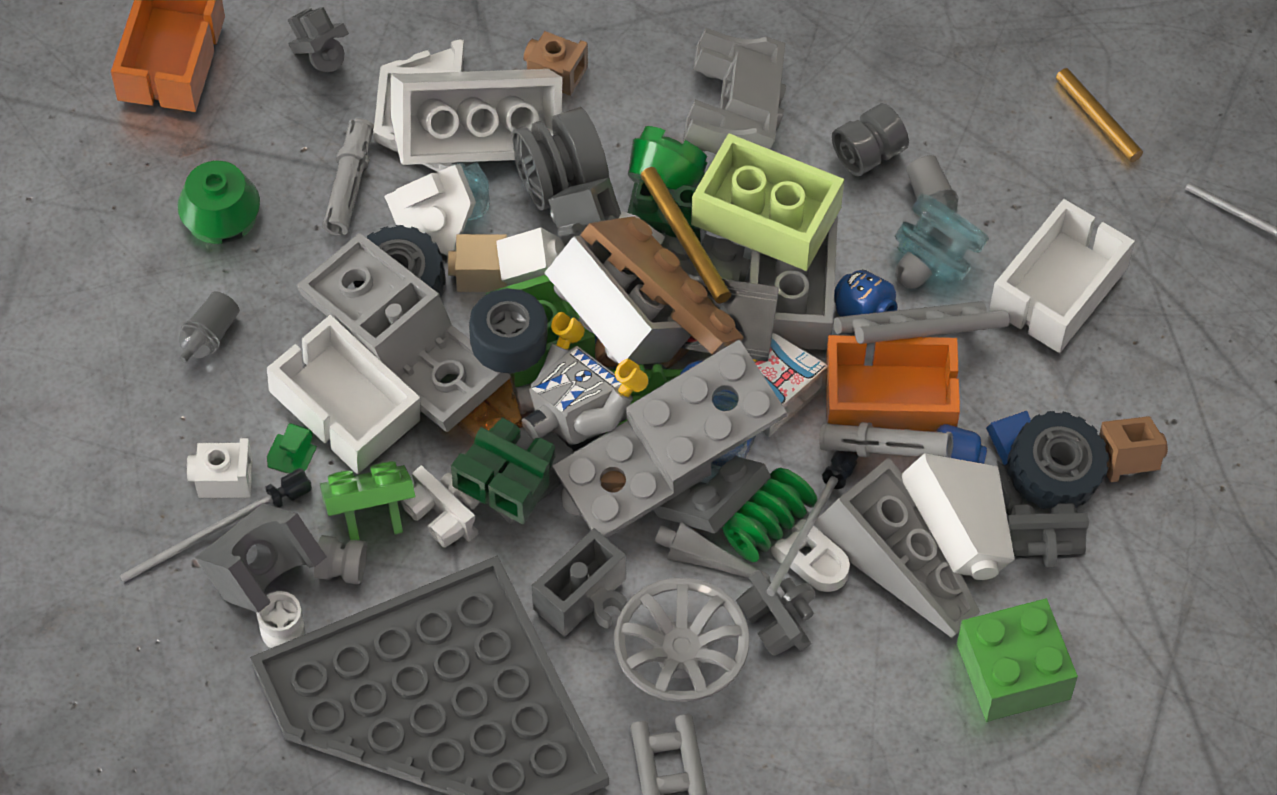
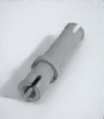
(351, 162)
(869, 439)

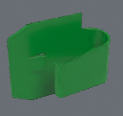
(291, 450)

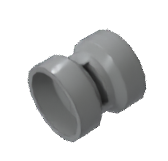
(342, 560)

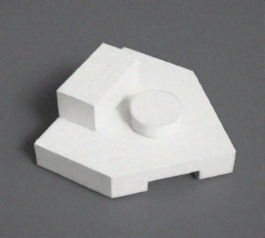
(435, 205)

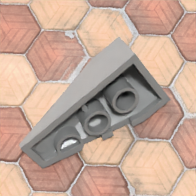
(894, 547)

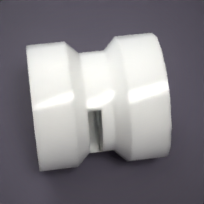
(281, 611)

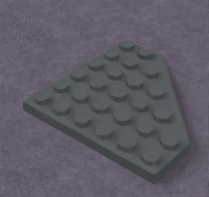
(437, 692)

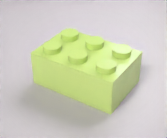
(767, 201)

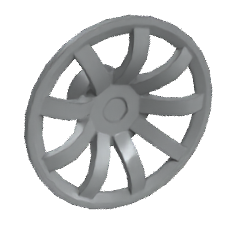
(681, 645)

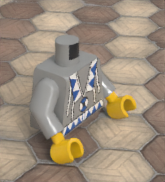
(577, 392)

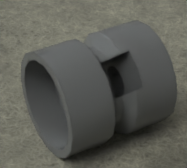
(875, 137)

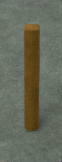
(1099, 115)

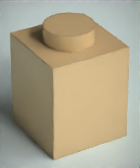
(476, 263)

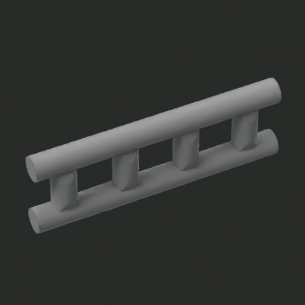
(920, 322)
(682, 739)

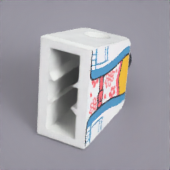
(792, 376)

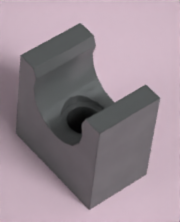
(280, 543)

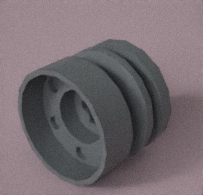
(551, 161)

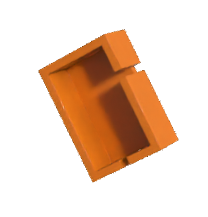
(167, 52)
(901, 387)

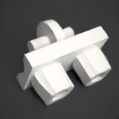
(454, 517)

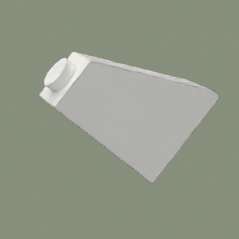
(963, 512)

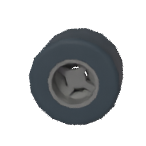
(508, 330)

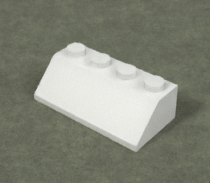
(469, 113)

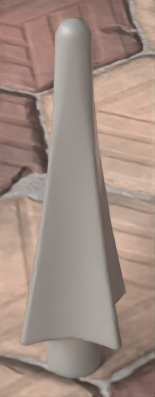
(693, 548)

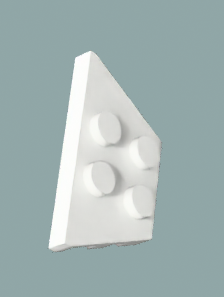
(444, 61)

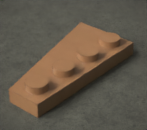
(664, 280)

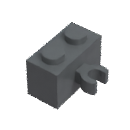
(582, 205)
(581, 583)

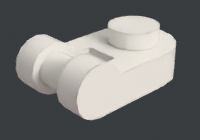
(824, 567)

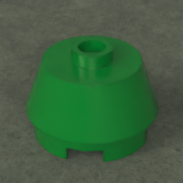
(675, 162)
(218, 202)

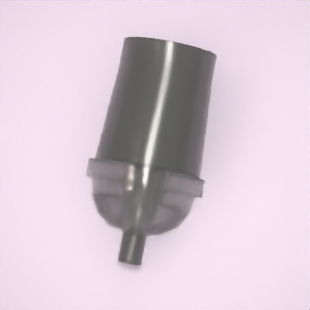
(207, 326)

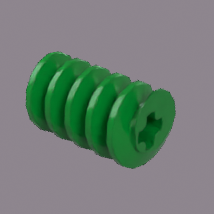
(767, 511)

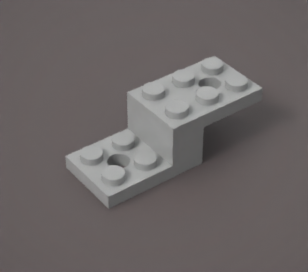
(403, 327)
(670, 440)

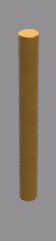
(685, 235)

